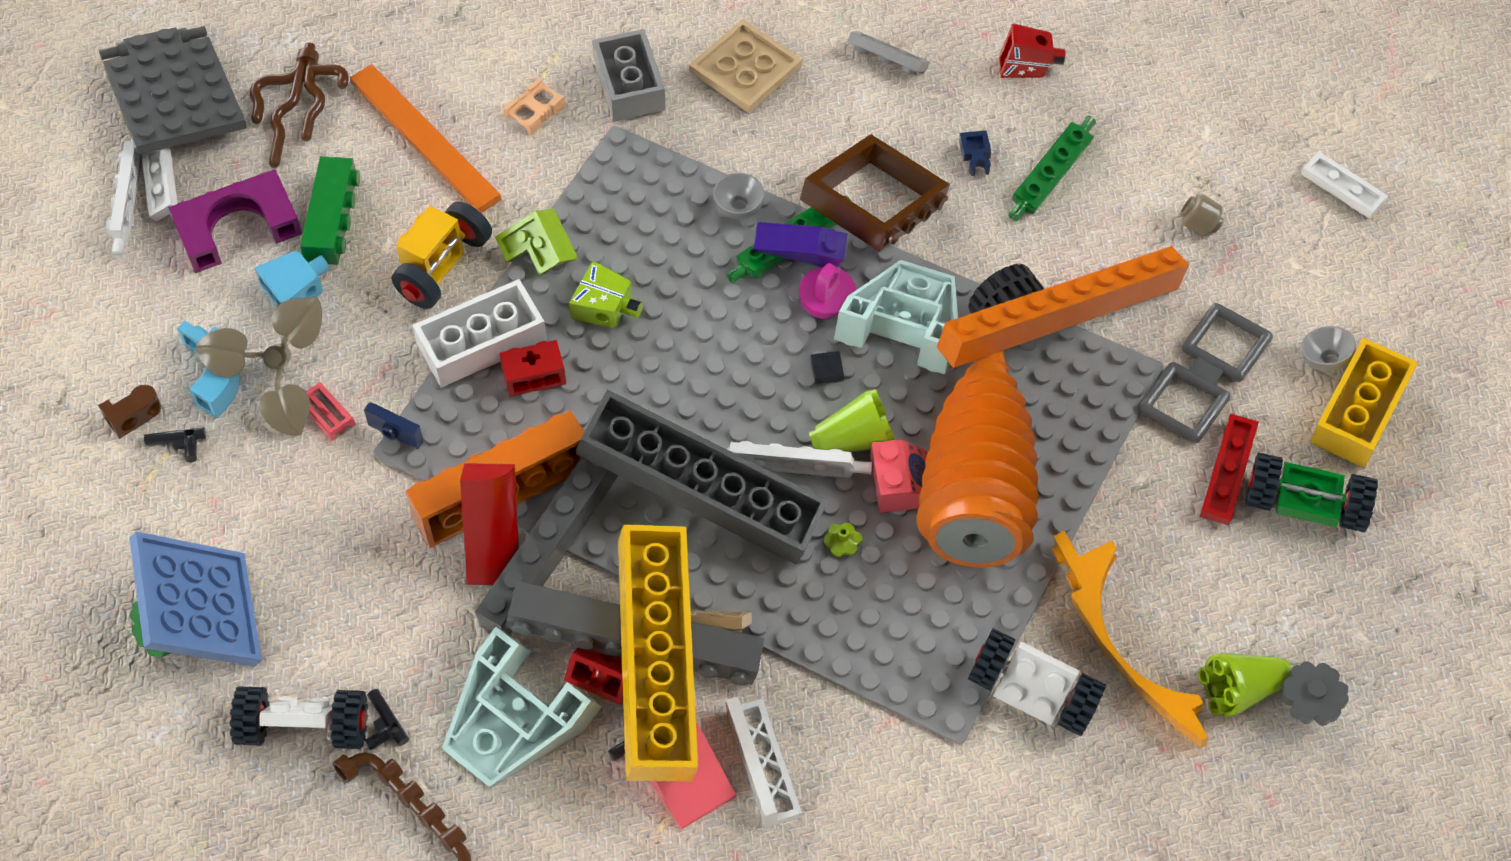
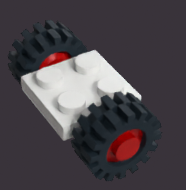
(1036, 683)
(253, 714)

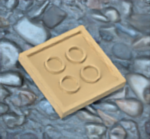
(745, 65)

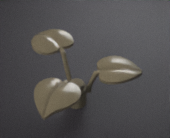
(224, 356)

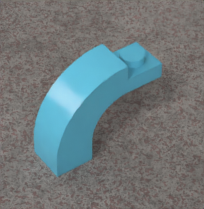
(209, 391)

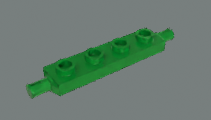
(1052, 168)
(756, 263)

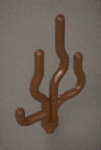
(304, 72)

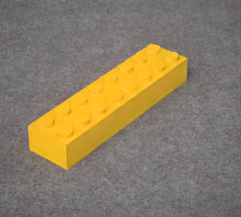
(657, 654)

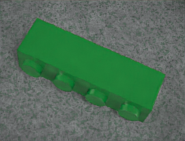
(329, 209)

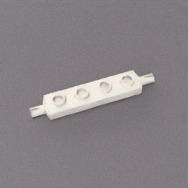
(124, 200)
(801, 460)

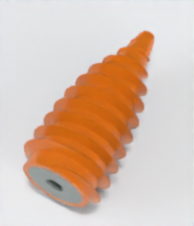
(981, 471)

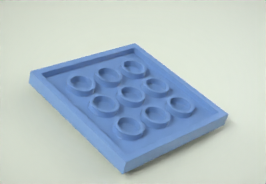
(194, 600)

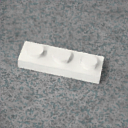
(159, 182)
(1344, 185)

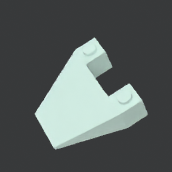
(902, 305)
(502, 722)

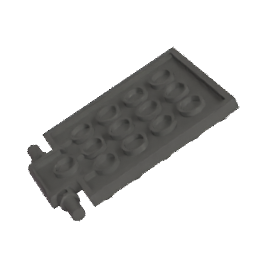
(171, 88)

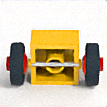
(434, 248)

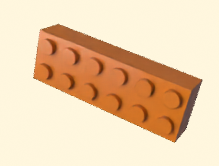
(541, 460)

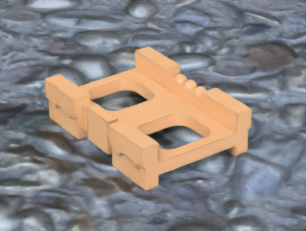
(541, 111)

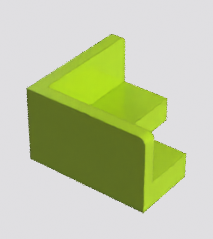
(540, 236)

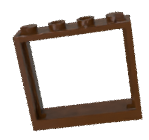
(821, 196)

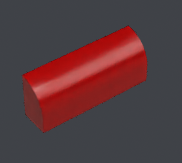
(488, 520)

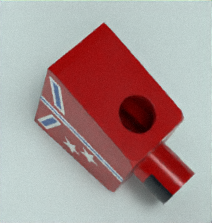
(1028, 53)

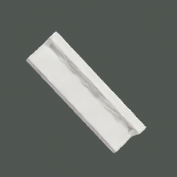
(752, 765)

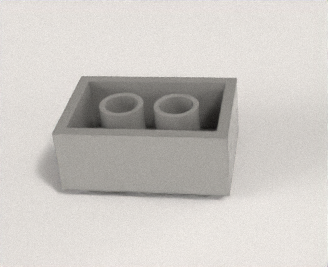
(629, 75)

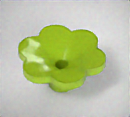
(842, 539)

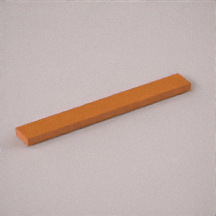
(425, 138)

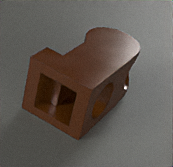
(132, 410)

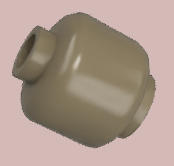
(1202, 215)

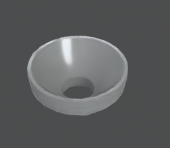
(738, 187)
(1328, 341)

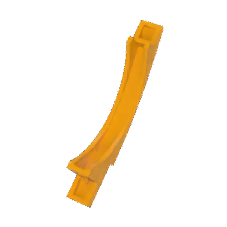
(1088, 576)

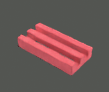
(338, 427)

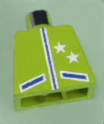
(603, 298)

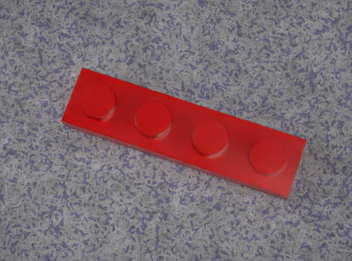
(1229, 469)

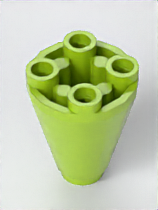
(854, 425)
(1241, 681)

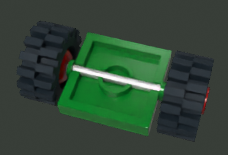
(1311, 493)

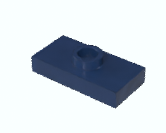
(393, 425)

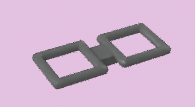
(1205, 372)

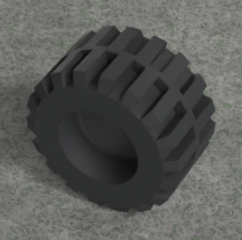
(1004, 286)

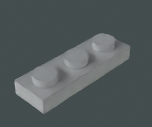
(887, 53)

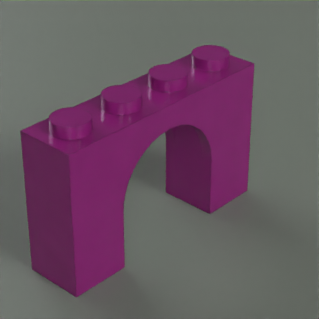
(258, 194)

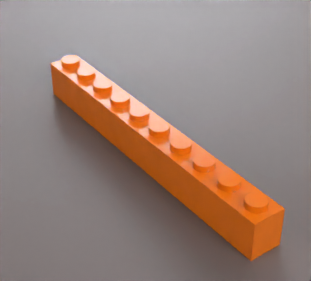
(1061, 306)

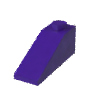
(801, 243)

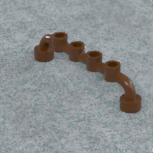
(409, 795)

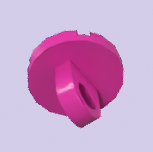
(825, 291)

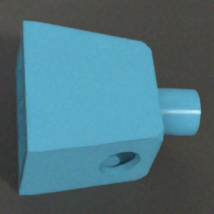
(291, 277)

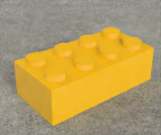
(1363, 402)

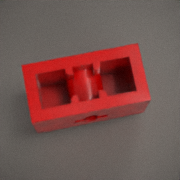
(532, 368)
(596, 673)

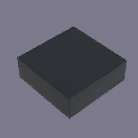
(827, 367)

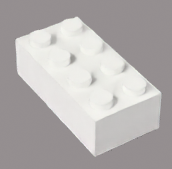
(477, 331)

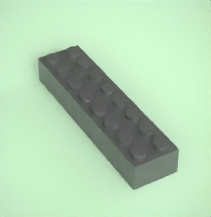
(701, 477)

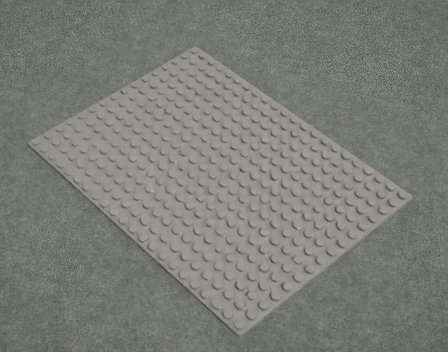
(739, 369)

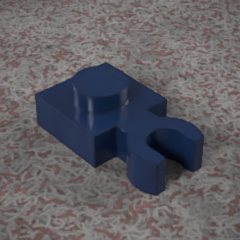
(976, 149)

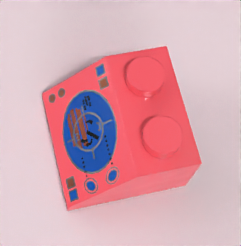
(897, 474)

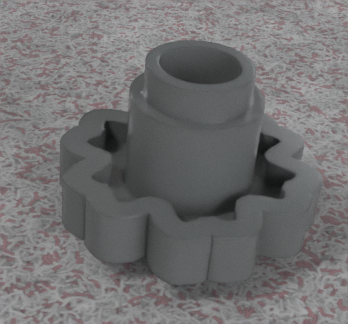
(1314, 693)

